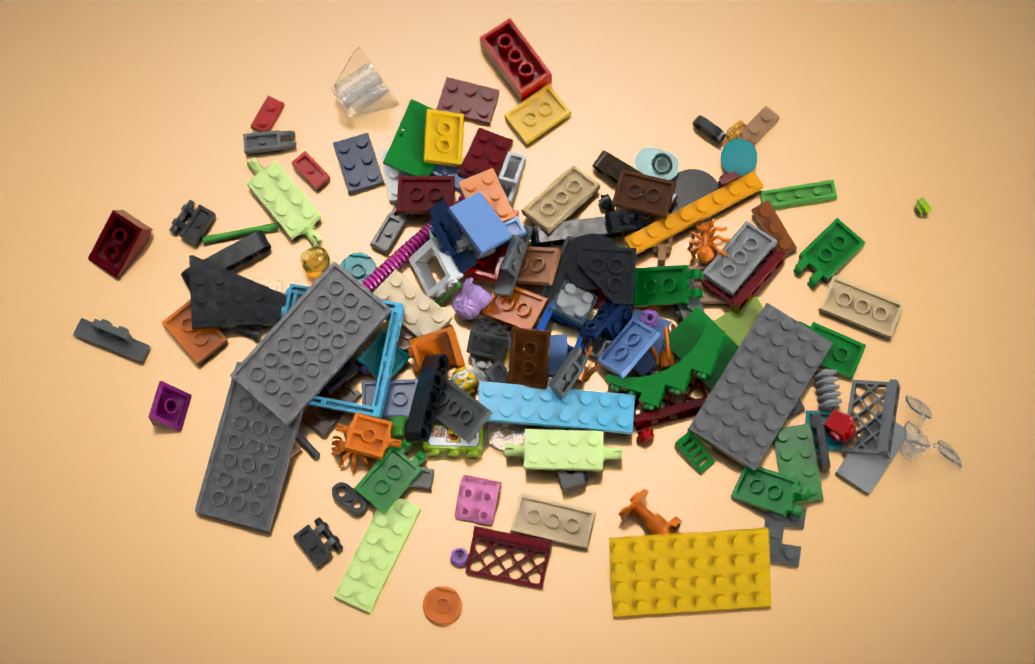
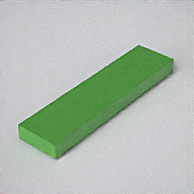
(800, 194)

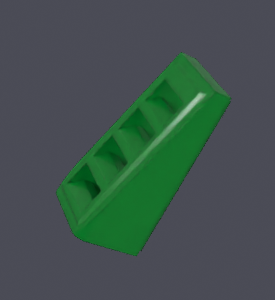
(699, 448)

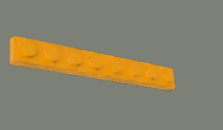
(694, 212)

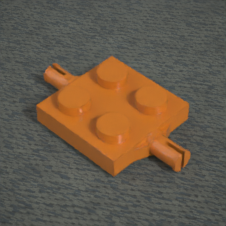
(368, 436)

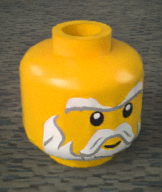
(465, 380)

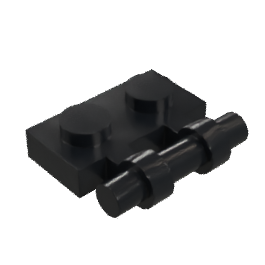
(196, 225)
(313, 546)

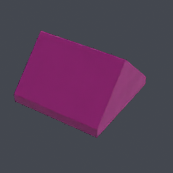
(169, 407)

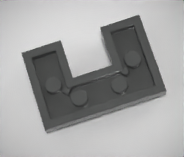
(783, 553)

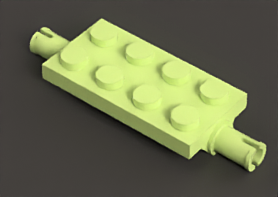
(284, 200)
(564, 450)

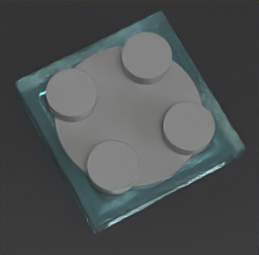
(573, 303)

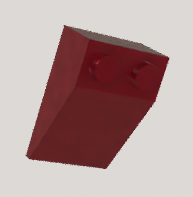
(119, 242)

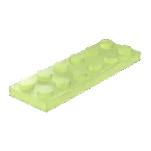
(376, 555)

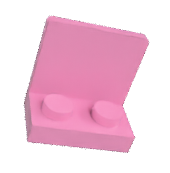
(477, 499)

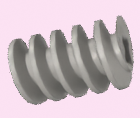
(826, 390)

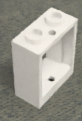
(423, 272)

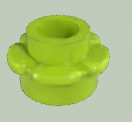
(923, 206)

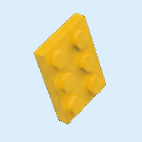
(537, 114)
(443, 138)

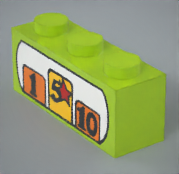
(446, 441)

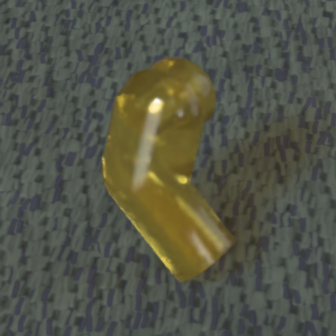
(733, 132)

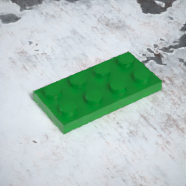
(798, 459)

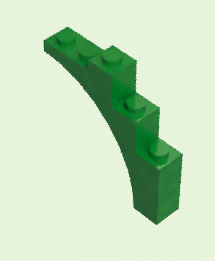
(652, 388)

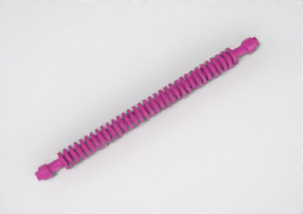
(399, 257)

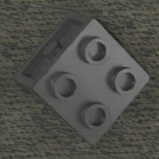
(489, 339)

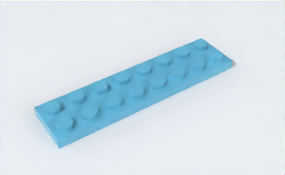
(543, 408)

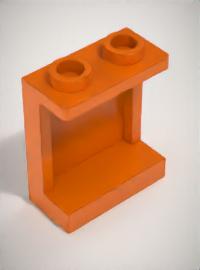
(437, 342)

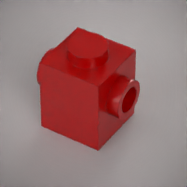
(840, 426)

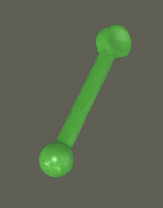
(457, 286)

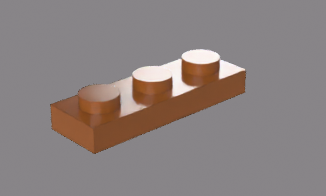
(774, 227)

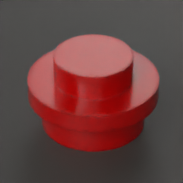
(645, 434)

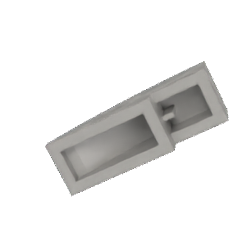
(511, 174)

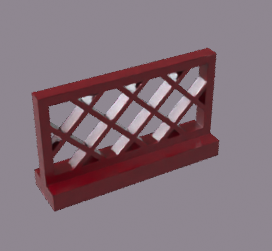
(754, 283)
(673, 412)
(516, 541)

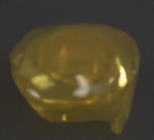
(315, 261)

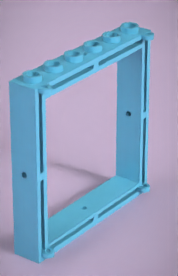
(293, 294)

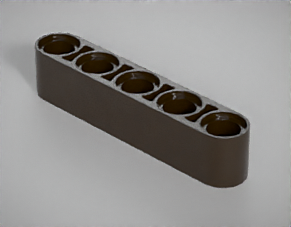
(611, 168)

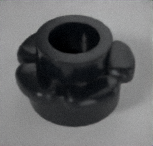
(606, 202)

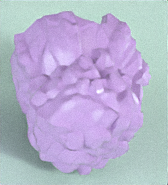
(470, 300)

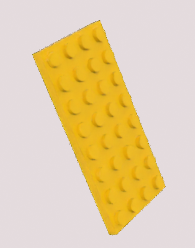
(690, 571)

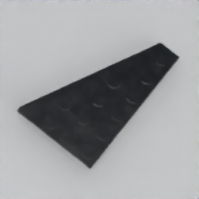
(229, 299)

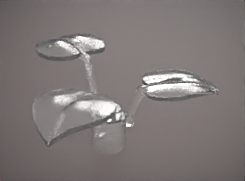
(917, 439)

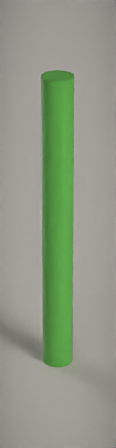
(239, 233)

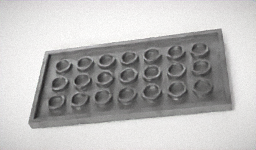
(311, 343)
(760, 387)
(247, 462)

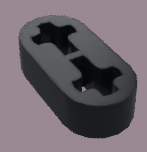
(709, 129)

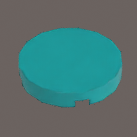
(739, 156)
(359, 265)

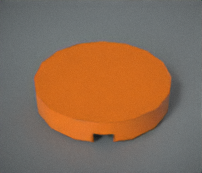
(442, 605)

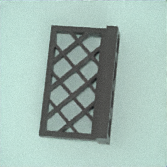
(887, 422)

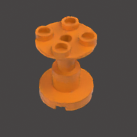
(654, 523)

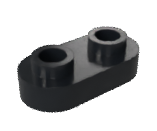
(349, 499)

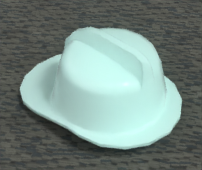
(657, 163)

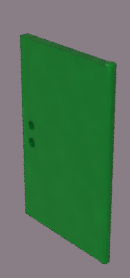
(408, 146)
(687, 335)

